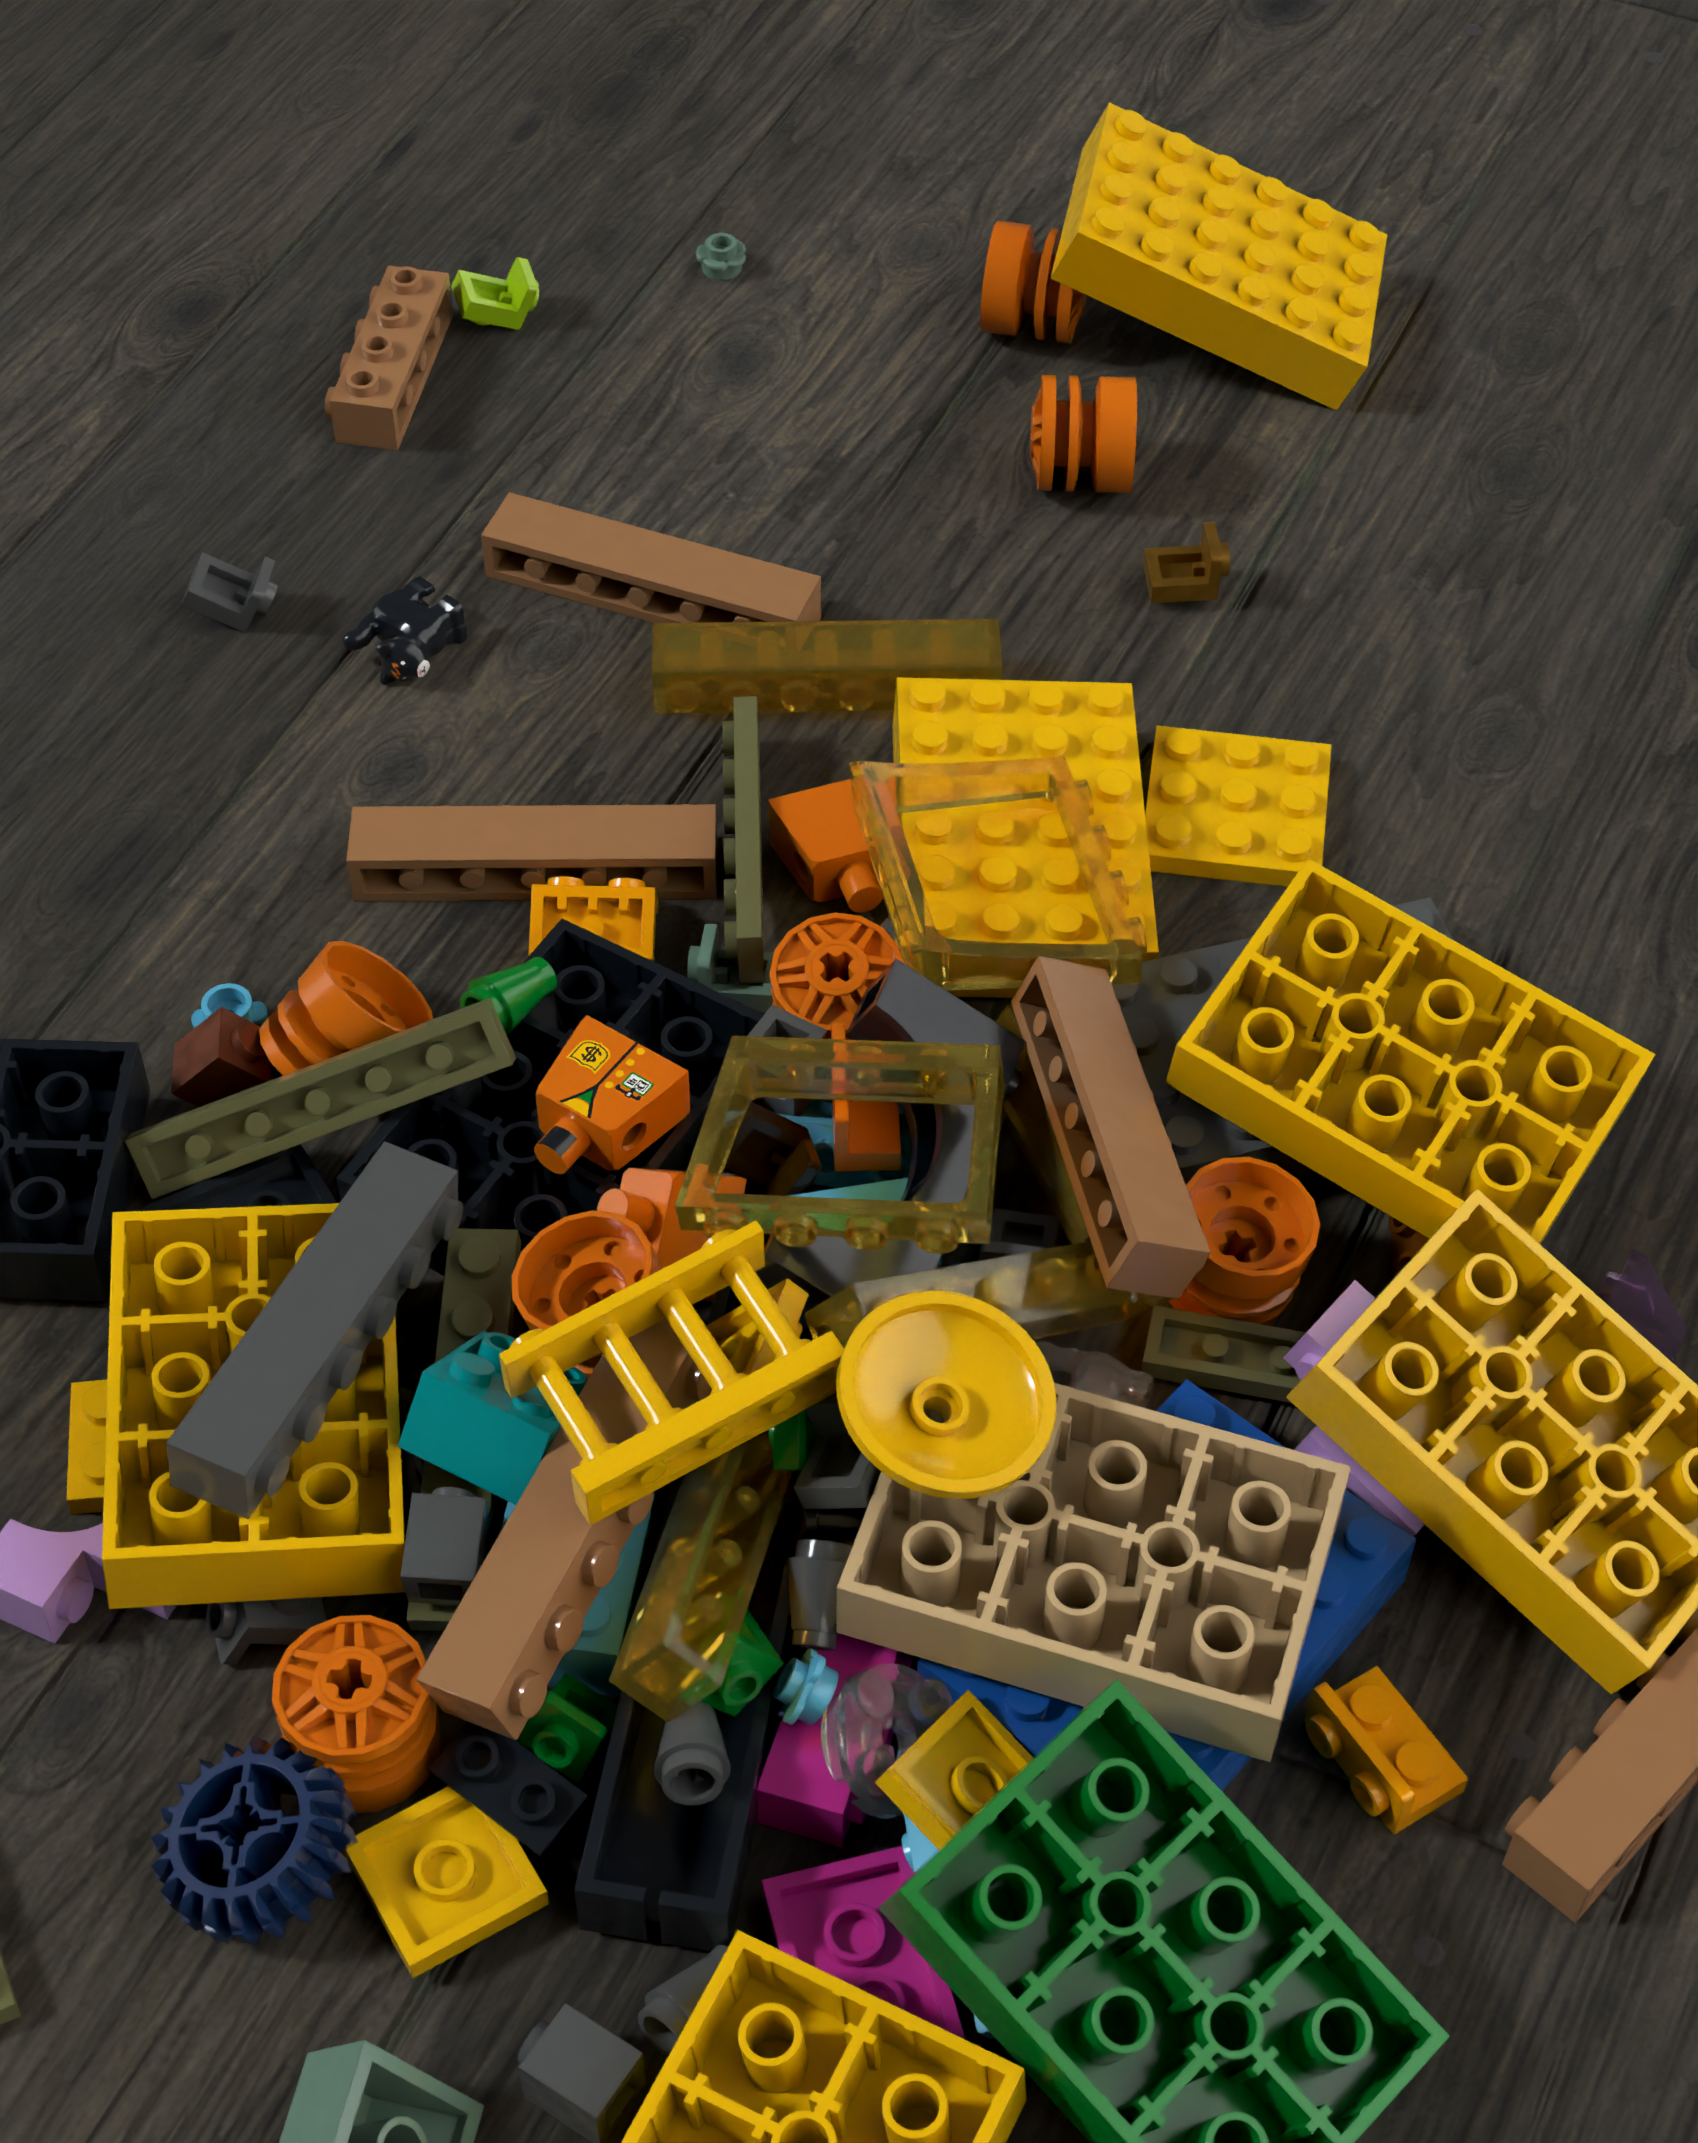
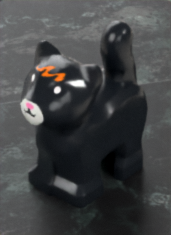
(409, 630)

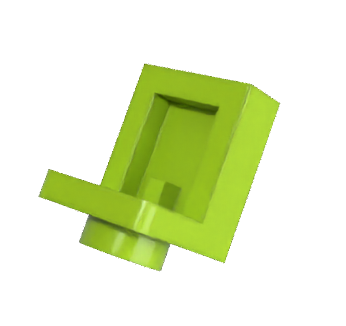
(497, 300)

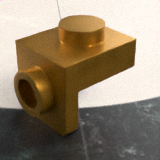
(1187, 571)

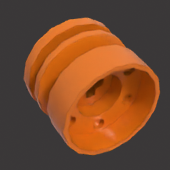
(1020, 283)
(1085, 434)
(827, 967)
(340, 1005)
(1259, 1239)
(578, 1266)
(356, 1707)

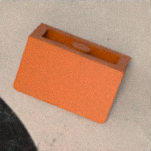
(865, 1131)

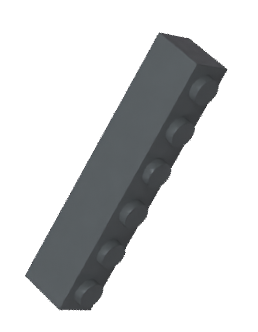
(314, 1332)

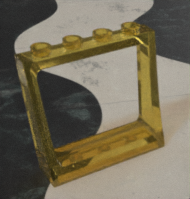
(888, 789)
(853, 1072)

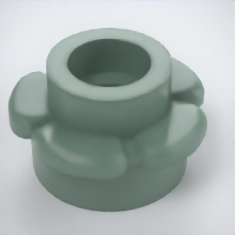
(721, 256)

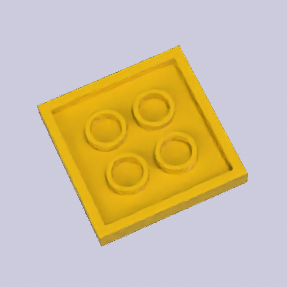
(1235, 805)

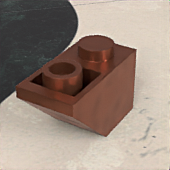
(219, 1059)

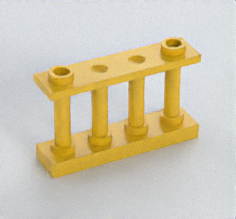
(675, 1437)

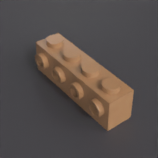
(390, 358)

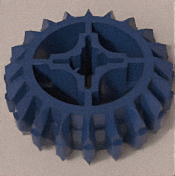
(271, 1858)

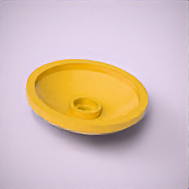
(965, 1365)

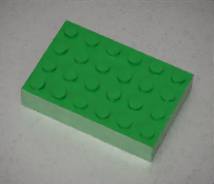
(1159, 1951)

